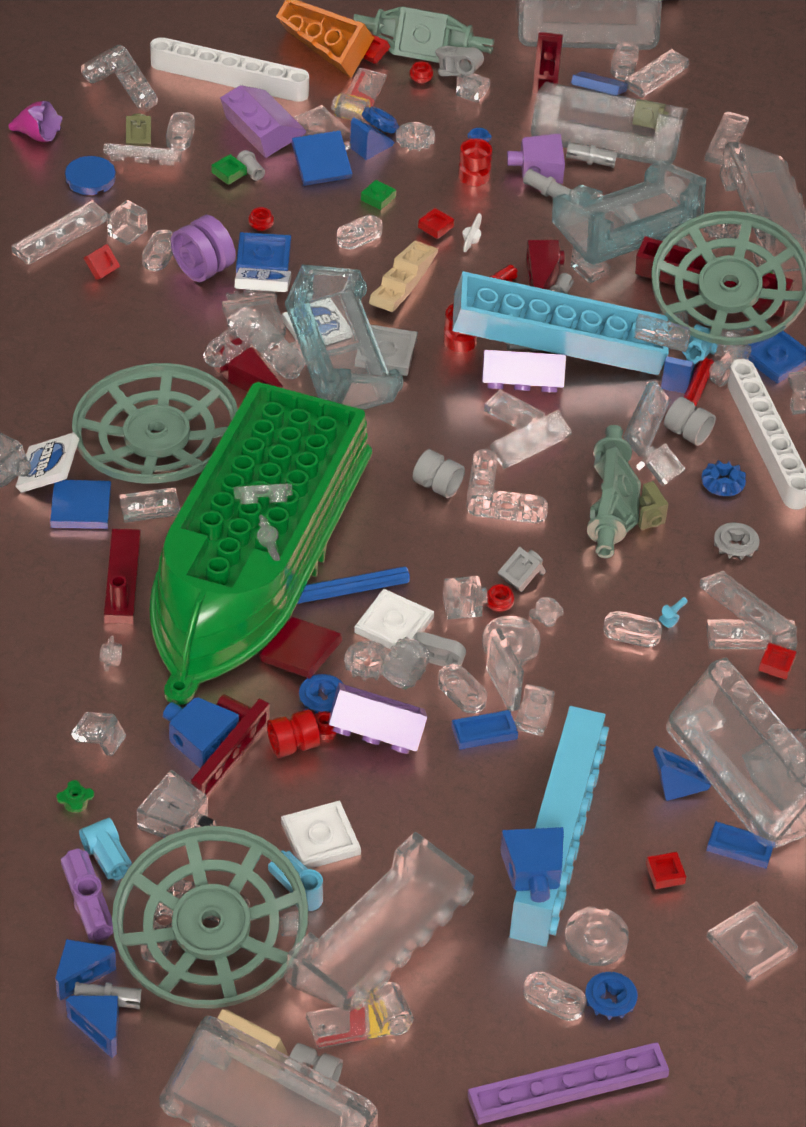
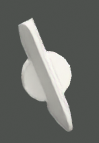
(472, 234)

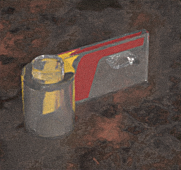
(360, 94)
(381, 1016)

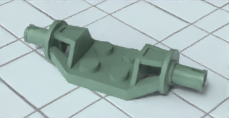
(421, 32)
(619, 505)

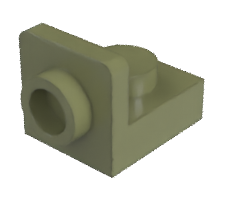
(647, 113)
(138, 130)
(653, 507)

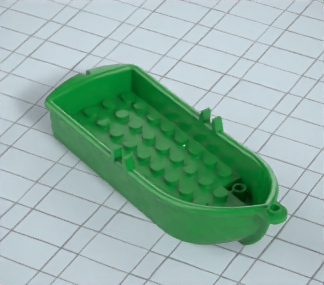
(215, 583)

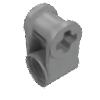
(454, 60)

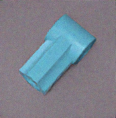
(698, 348)
(104, 843)
(311, 880)

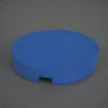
(90, 175)

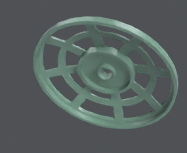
(734, 269)
(159, 417)
(207, 901)

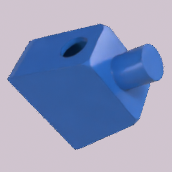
(199, 728)
(533, 859)

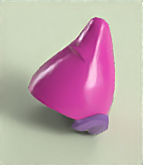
(37, 121)

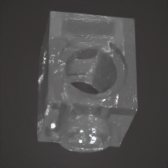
(464, 597)

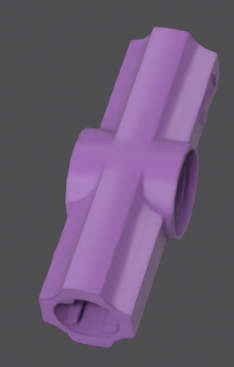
(92, 907)

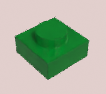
(229, 169)
(378, 194)

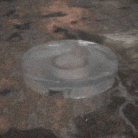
(520, 634)
(596, 936)

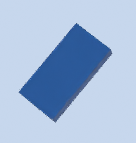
(484, 729)
(738, 845)

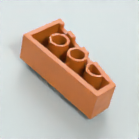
(326, 33)

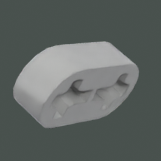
(442, 650)

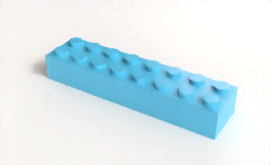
(554, 323)
(564, 806)

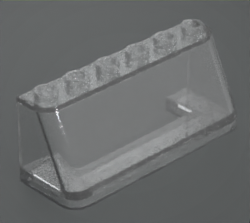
(591, 22)
(606, 122)
(765, 191)
(744, 753)
(381, 927)
(242, 1082)

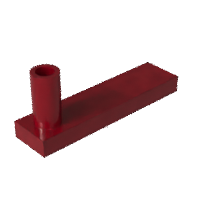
(122, 576)
(250, 725)

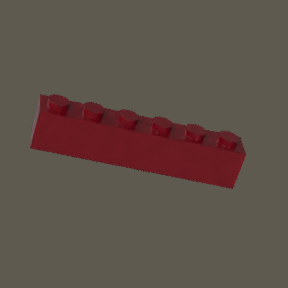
(645, 260)

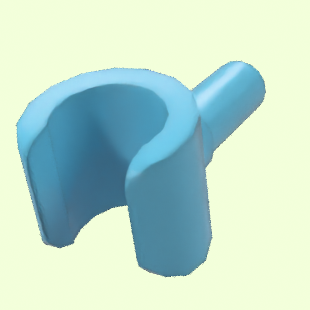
(670, 614)

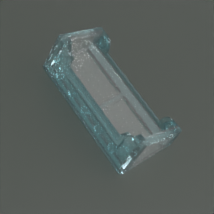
(622, 219)
(339, 338)

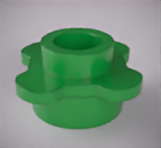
(75, 803)

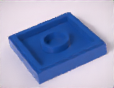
(599, 83)
(321, 158)
(263, 251)
(778, 356)
(81, 504)

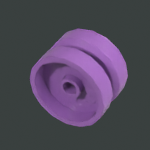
(203, 248)

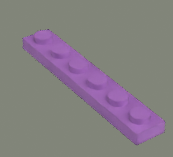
(567, 1083)

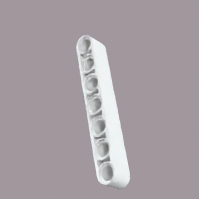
(229, 68)
(768, 433)

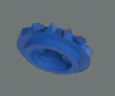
(380, 119)
(723, 486)
(310, 688)
(615, 984)

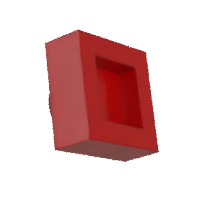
(376, 50)
(436, 223)
(101, 261)
(777, 661)
(666, 870)

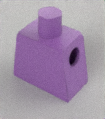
(541, 154)

